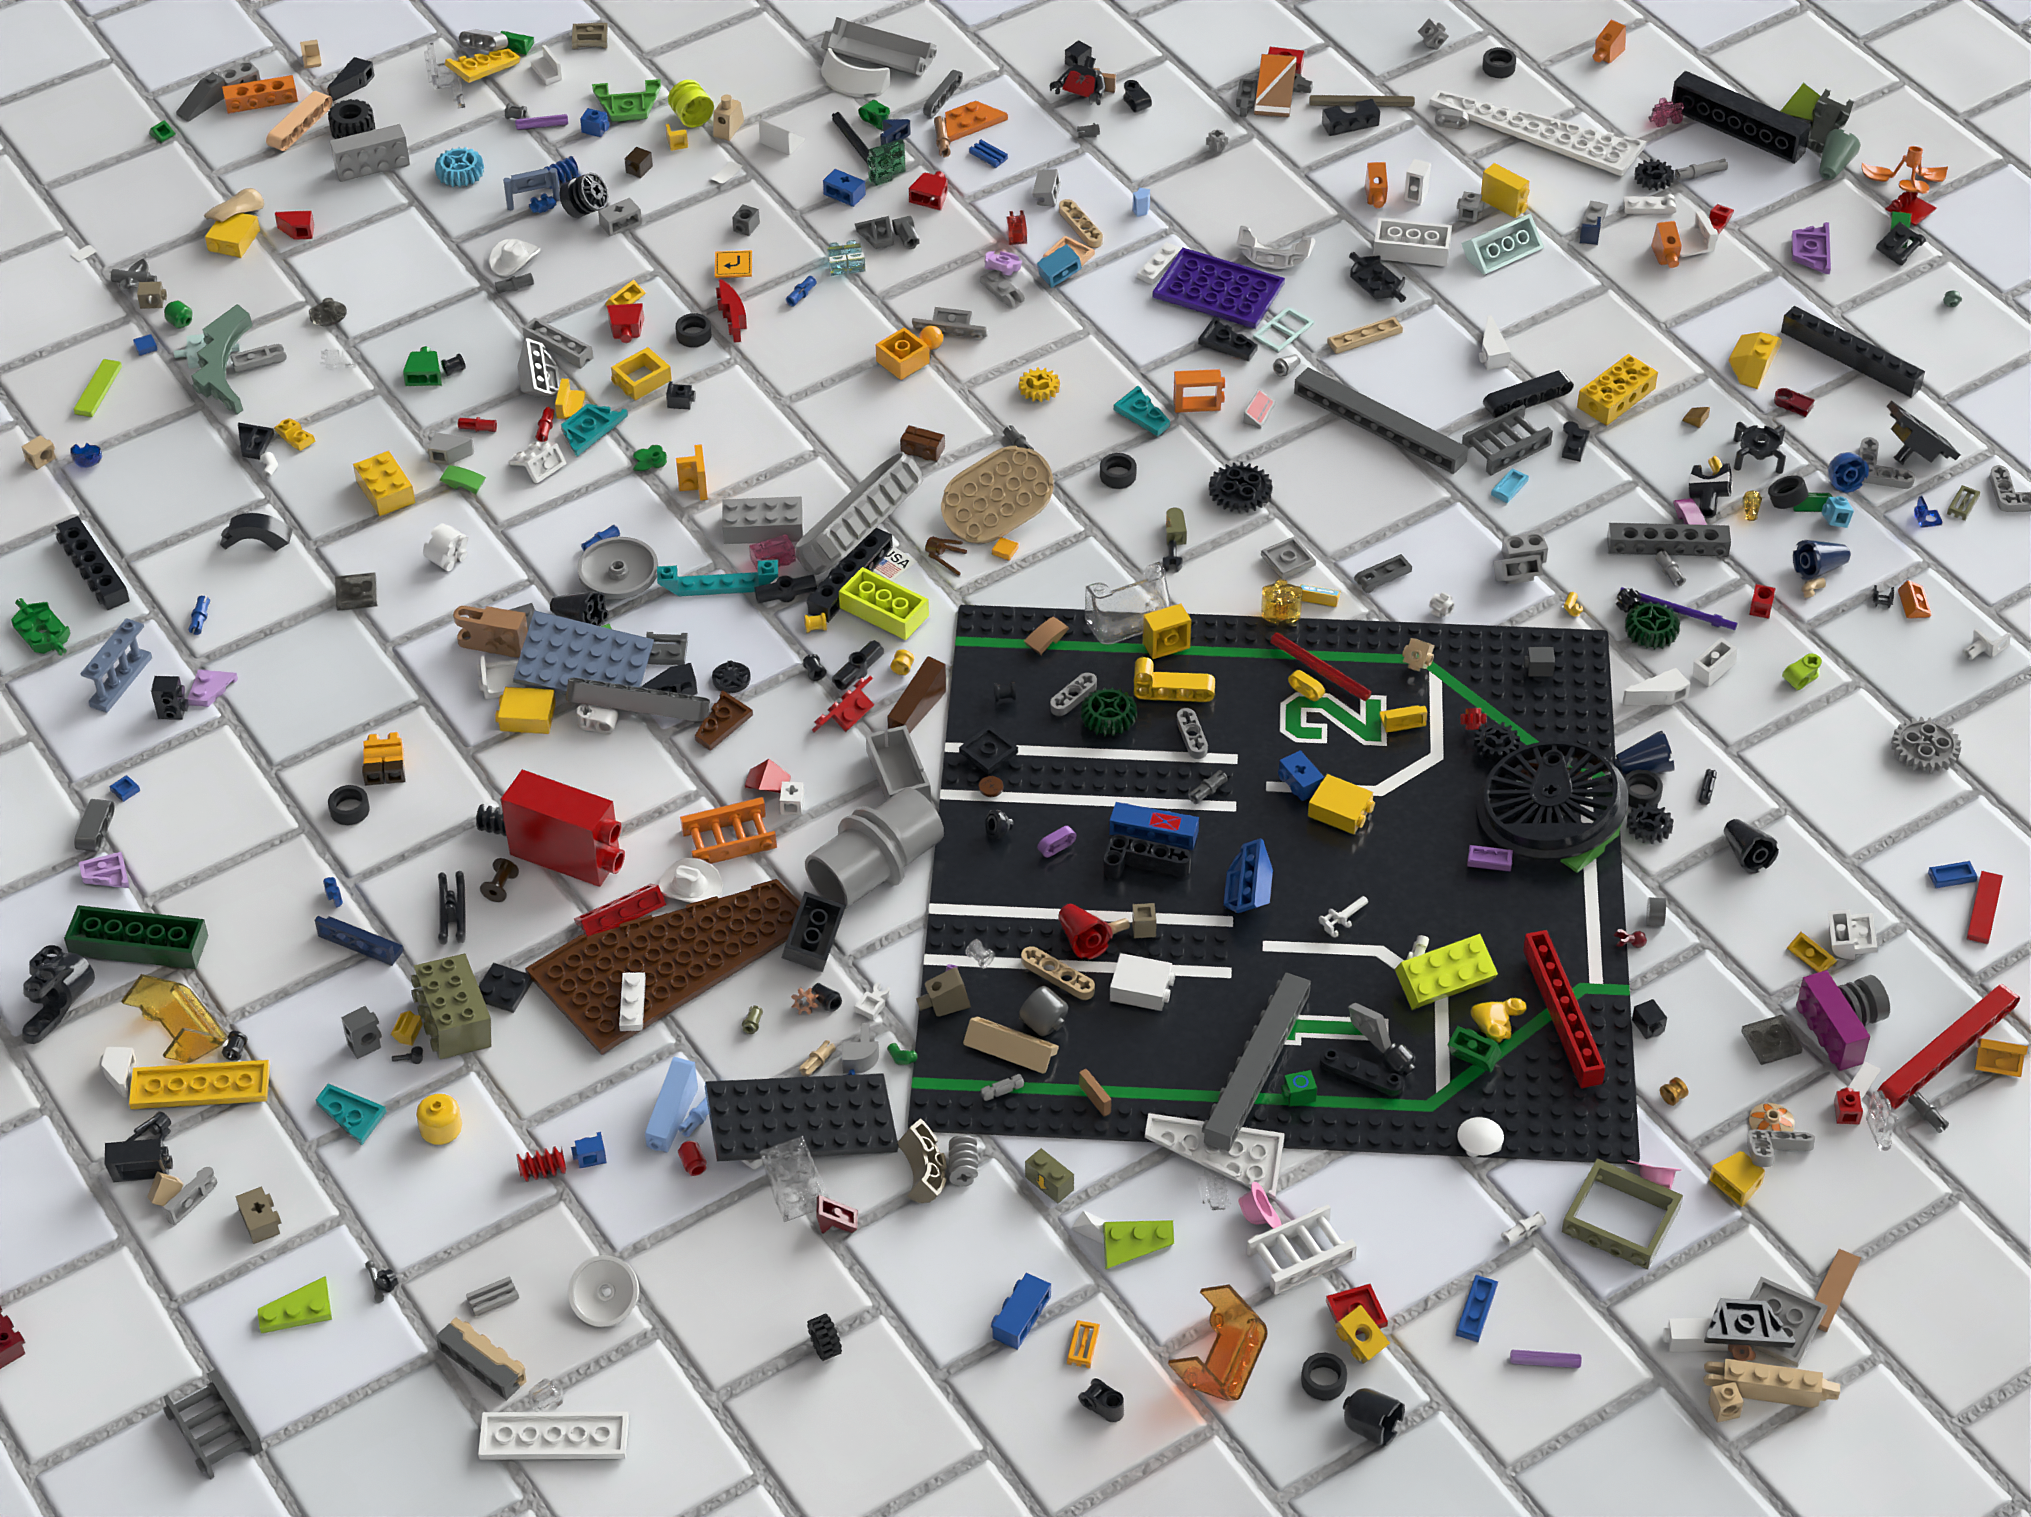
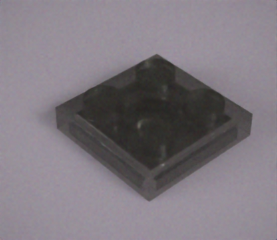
(356, 591)
(1771, 1039)

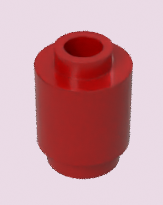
(692, 1158)

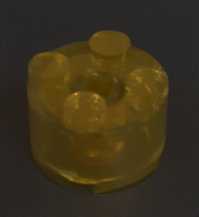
(1281, 602)

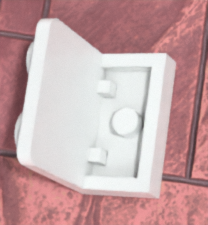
(1698, 238)

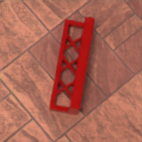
(621, 910)

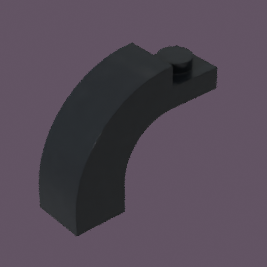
(259, 527)

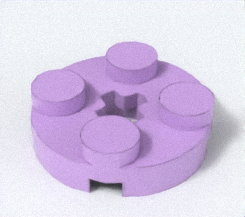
(1005, 262)

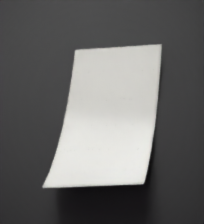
(727, 172)

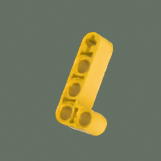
(1171, 686)

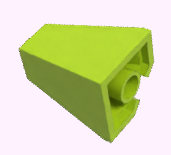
(1802, 103)

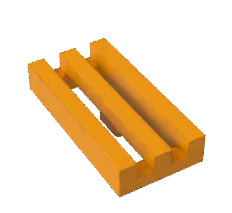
(1080, 1360)

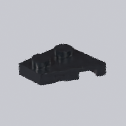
(254, 439)

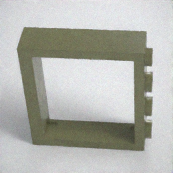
(1636, 1187)

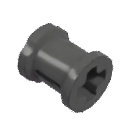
(515, 111)

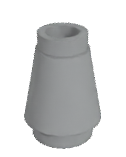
(1285, 365)

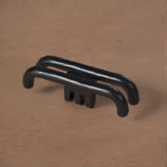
(450, 909)

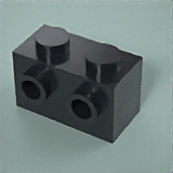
(169, 697)

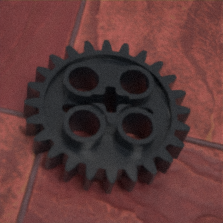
(1240, 487)

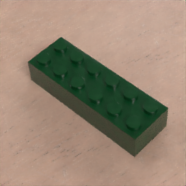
(136, 937)

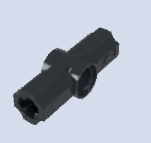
(785, 588)
(858, 665)

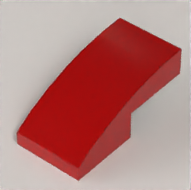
(1720, 217)

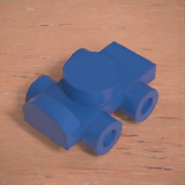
(543, 204)
(332, 891)

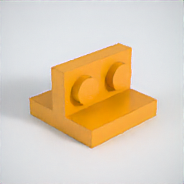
(692, 473)
(2000, 1057)

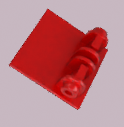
(1910, 203)

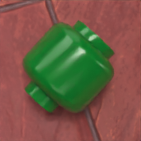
(178, 314)

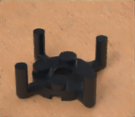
(1760, 450)

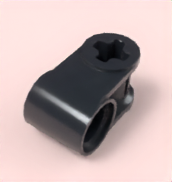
(1136, 96)
(1100, 1398)

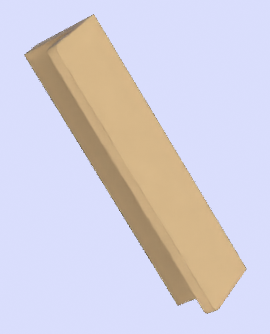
(1009, 1044)

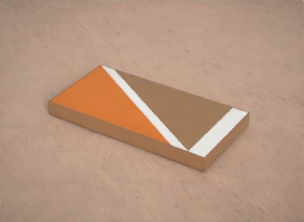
(1275, 85)

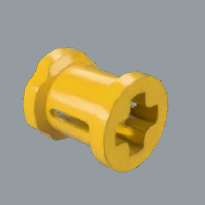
(815, 622)

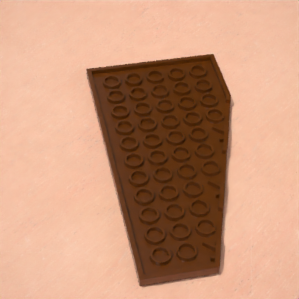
(677, 952)

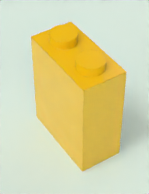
(1505, 190)
(233, 235)
(526, 710)
(1341, 804)

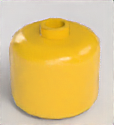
(439, 1119)

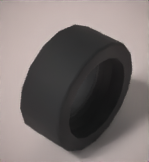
(1499, 54)
(693, 339)
(1118, 460)
(1788, 492)
(1645, 778)
(350, 816)
(1329, 1361)

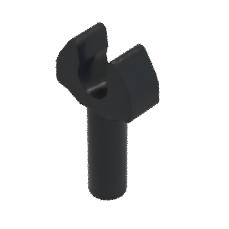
(1172, 558)

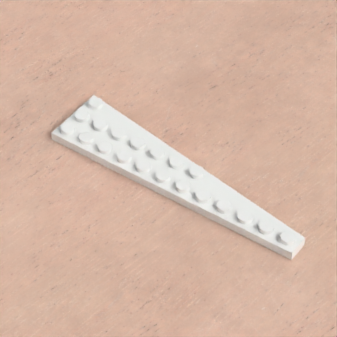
(1566, 138)

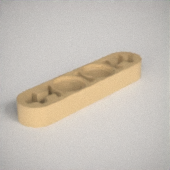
(1097, 237)
(1055, 975)

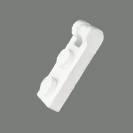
(1649, 205)

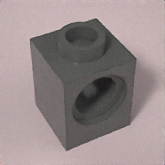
(746, 220)

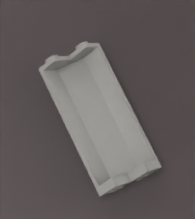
(879, 47)

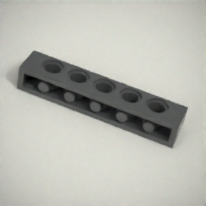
(1672, 538)

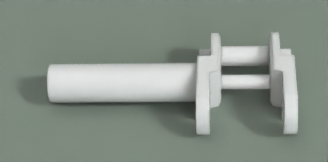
(1341, 917)

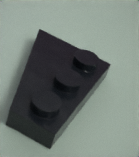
(1223, 339)

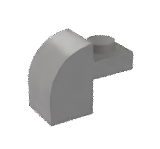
(860, 1055)

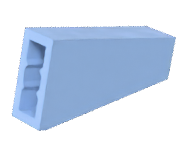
(672, 1104)

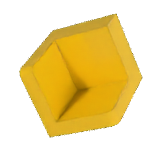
(676, 139)

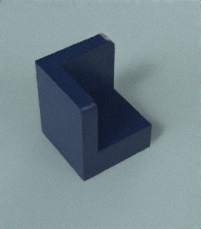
(1590, 233)

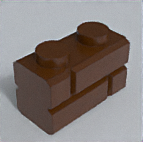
(922, 443)

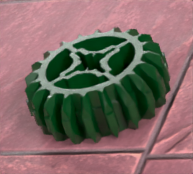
(1652, 625)
(1108, 706)

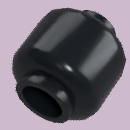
(1399, 1059)

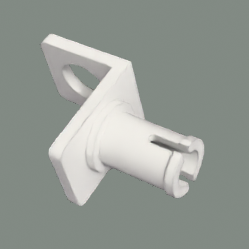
(1983, 643)

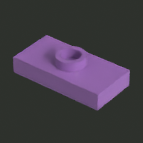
(1490, 858)

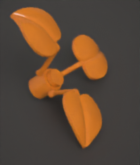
(1913, 160)

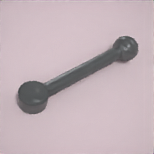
(379, 1297)

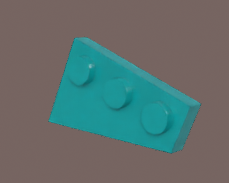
(1141, 411)
(350, 1111)

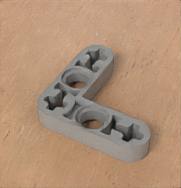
(1876, 471)
(2008, 498)
(1764, 1141)

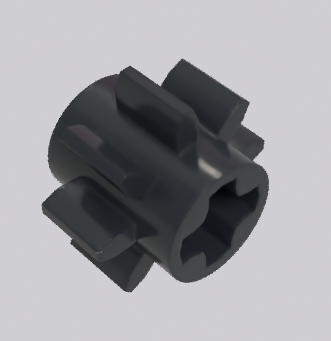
(1628, 599)

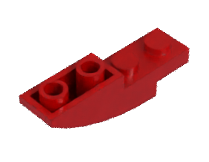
(732, 309)

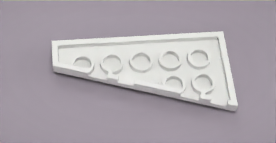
(1251, 1159)

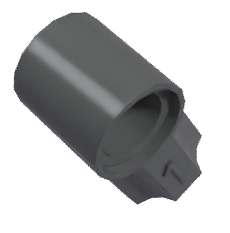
(905, 229)

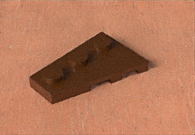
(723, 720)

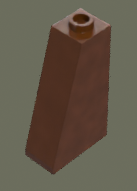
(920, 695)

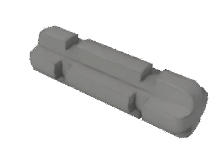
(1002, 1087)

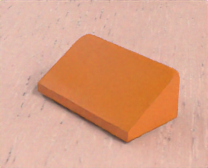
(1914, 600)

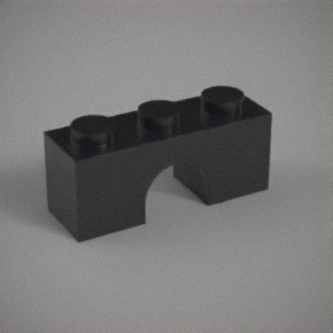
(1339, 122)

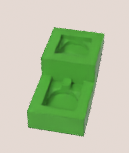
(458, 476)

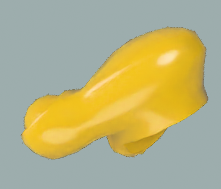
(1494, 1017)

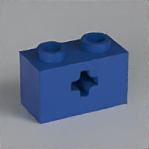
(844, 187)
(1300, 775)

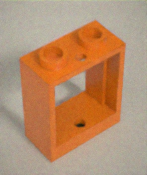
(1198, 378)

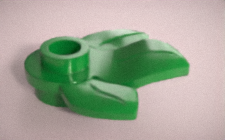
(650, 457)

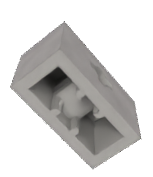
(620, 216)

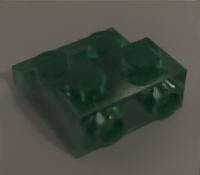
(886, 161)

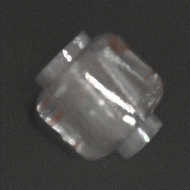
(546, 1396)

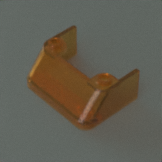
(1234, 1351)

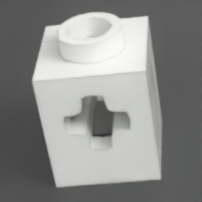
(792, 794)

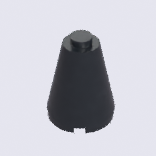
(1751, 846)

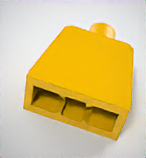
(1737, 1177)

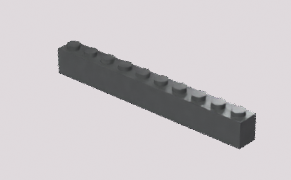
(1381, 420)
(1256, 1063)

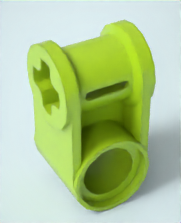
(1803, 671)

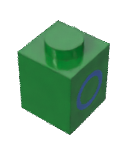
(1299, 1088)

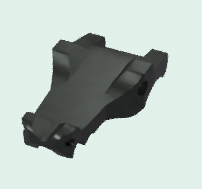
(1826, 117)

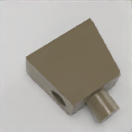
(945, 993)

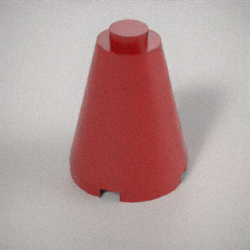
(1084, 931)

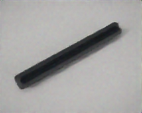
(851, 135)

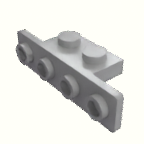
(952, 321)

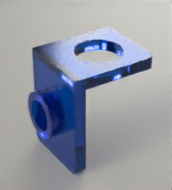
(1922, 511)

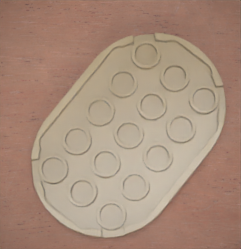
(997, 494)

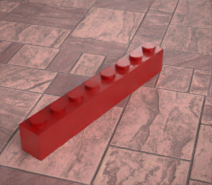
(1564, 1009)

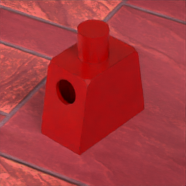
(929, 190)
(626, 321)

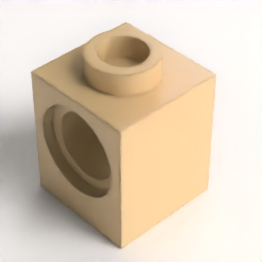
(38, 452)
(1725, 1402)

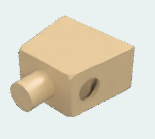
(727, 118)

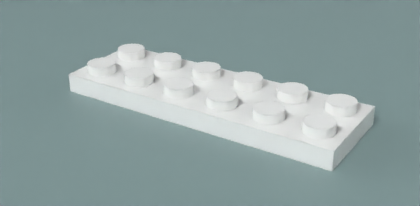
(553, 1435)

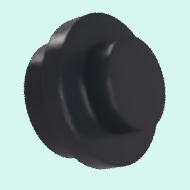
(386, 1280)

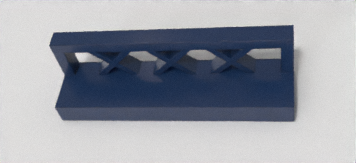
(358, 940)

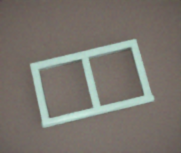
(1273, 322)

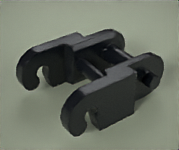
(1876, 596)

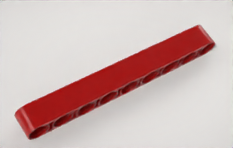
(1949, 1045)

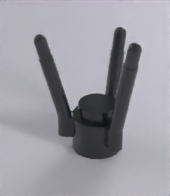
(156, 1125)

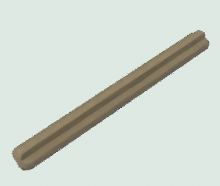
(1350, 100)

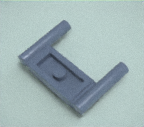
(531, 181)

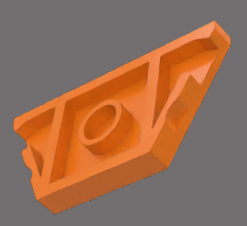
(971, 119)

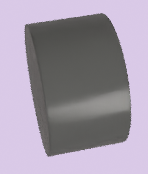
(1656, 911)

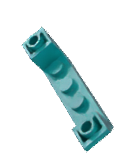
(716, 584)

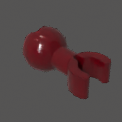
(1637, 938)

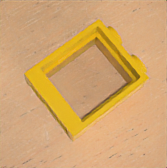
(660, 373)

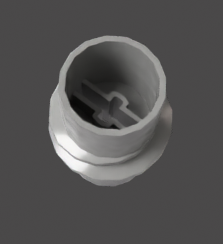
(874, 847)

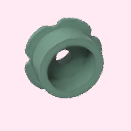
(1952, 298)

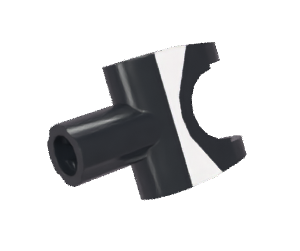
(1710, 488)

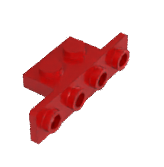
(850, 710)

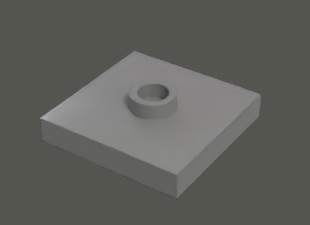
(1288, 558)

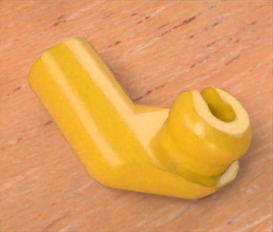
(1570, 605)

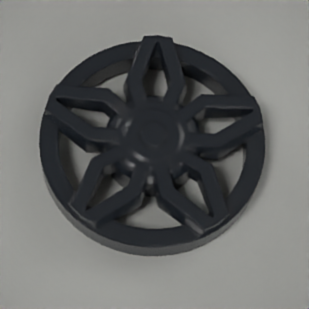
(731, 677)

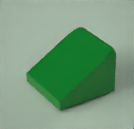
(162, 131)

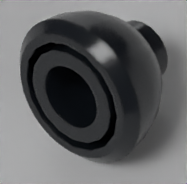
(997, 824)

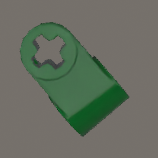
(874, 113)

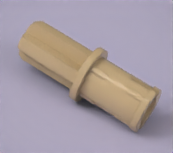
(817, 1058)

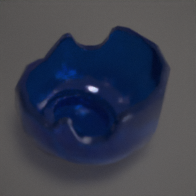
(86, 456)

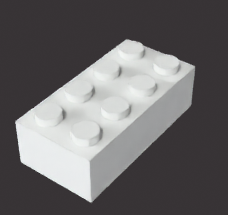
(1412, 242)

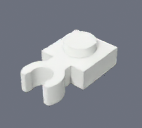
(872, 1003)

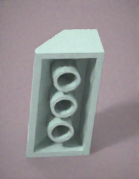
(1503, 244)

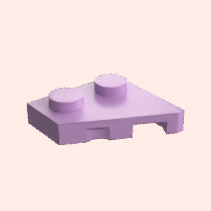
(209, 686)

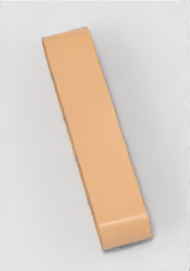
(299, 121)

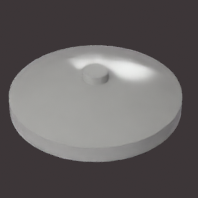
(618, 567)

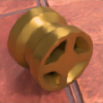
(1673, 1091)

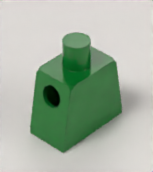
(422, 368)

